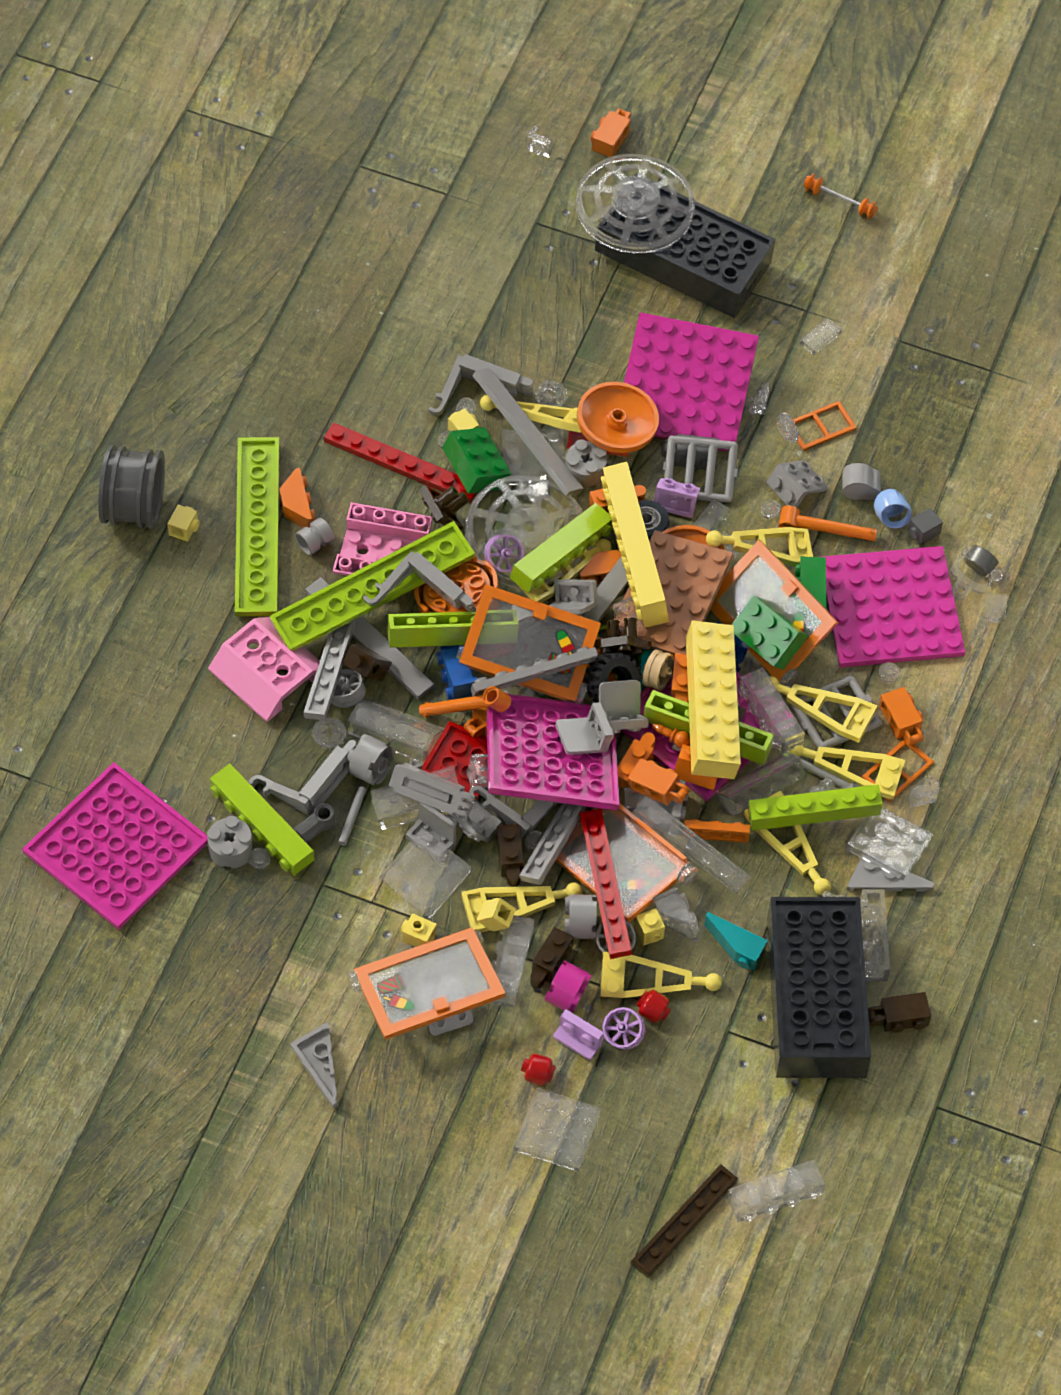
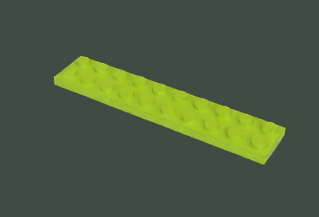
(257, 527)
(344, 599)

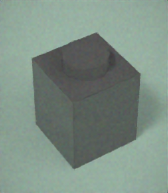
(925, 526)

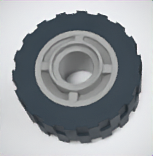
(654, 517)

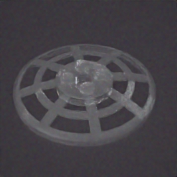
(635, 208)
(518, 517)

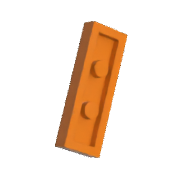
(719, 831)

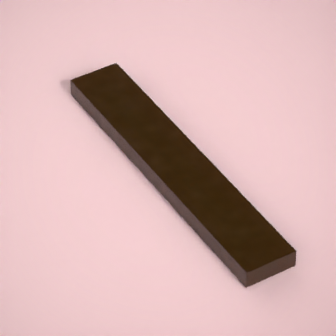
(684, 1221)

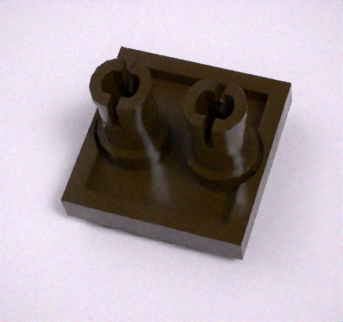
(444, 505)
(622, 644)

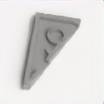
(872, 877)
(315, 1054)

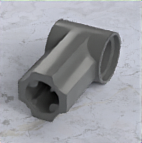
(314, 824)

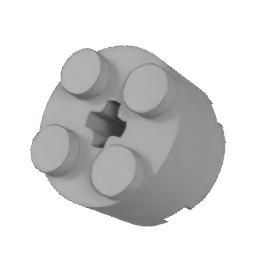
(586, 463)
(370, 759)
(229, 842)
(582, 916)

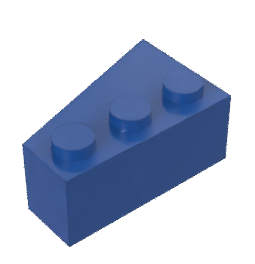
(457, 676)

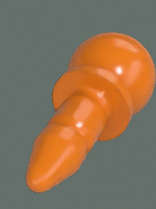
(676, 736)

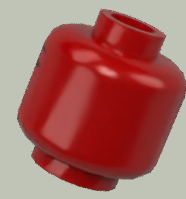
(653, 1006)
(538, 1069)

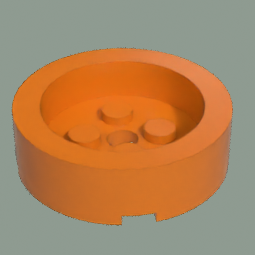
(469, 576)

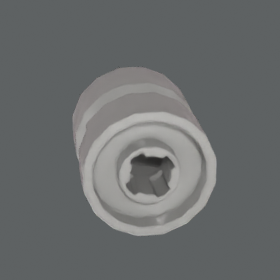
(317, 534)

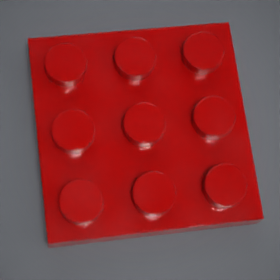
(455, 749)

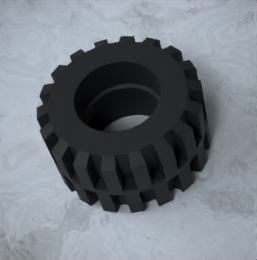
(601, 667)

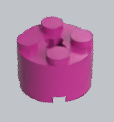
(567, 987)

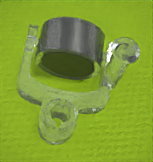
(979, 561)

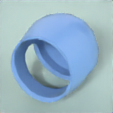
(891, 504)

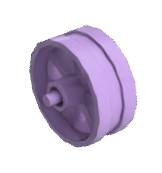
(503, 553)
(623, 1028)

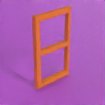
(827, 436)
(909, 780)

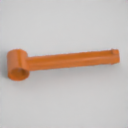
(790, 518)
(491, 698)

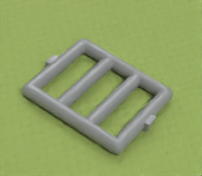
(707, 495)
(807, 725)

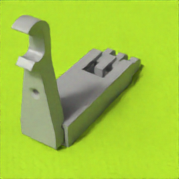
(466, 366)
(430, 575)
(317, 788)
(430, 789)
(509, 816)

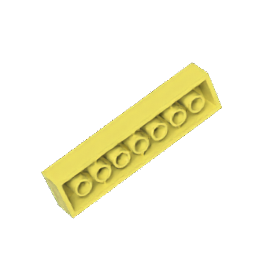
(634, 545)
(712, 700)

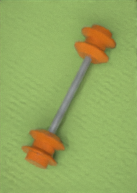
(817, 185)

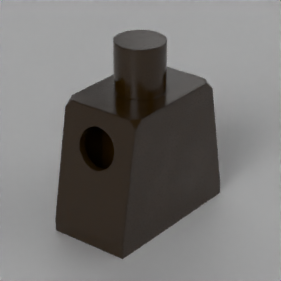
(364, 660)

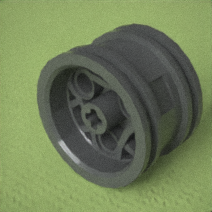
(131, 486)

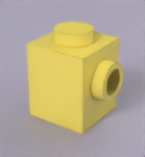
(462, 420)
(183, 523)
(496, 914)
(649, 927)
(418, 930)

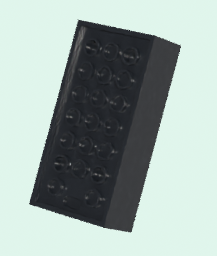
(712, 262)
(818, 987)

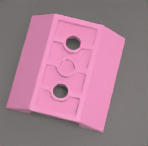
(379, 532)
(254, 672)

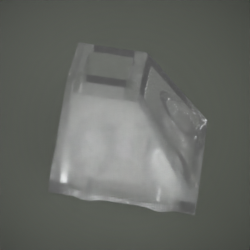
(676, 913)

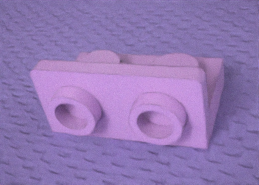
(677, 497)
(578, 1035)

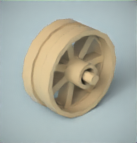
(658, 670)

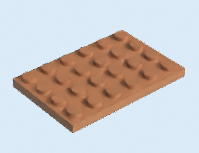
(690, 582)

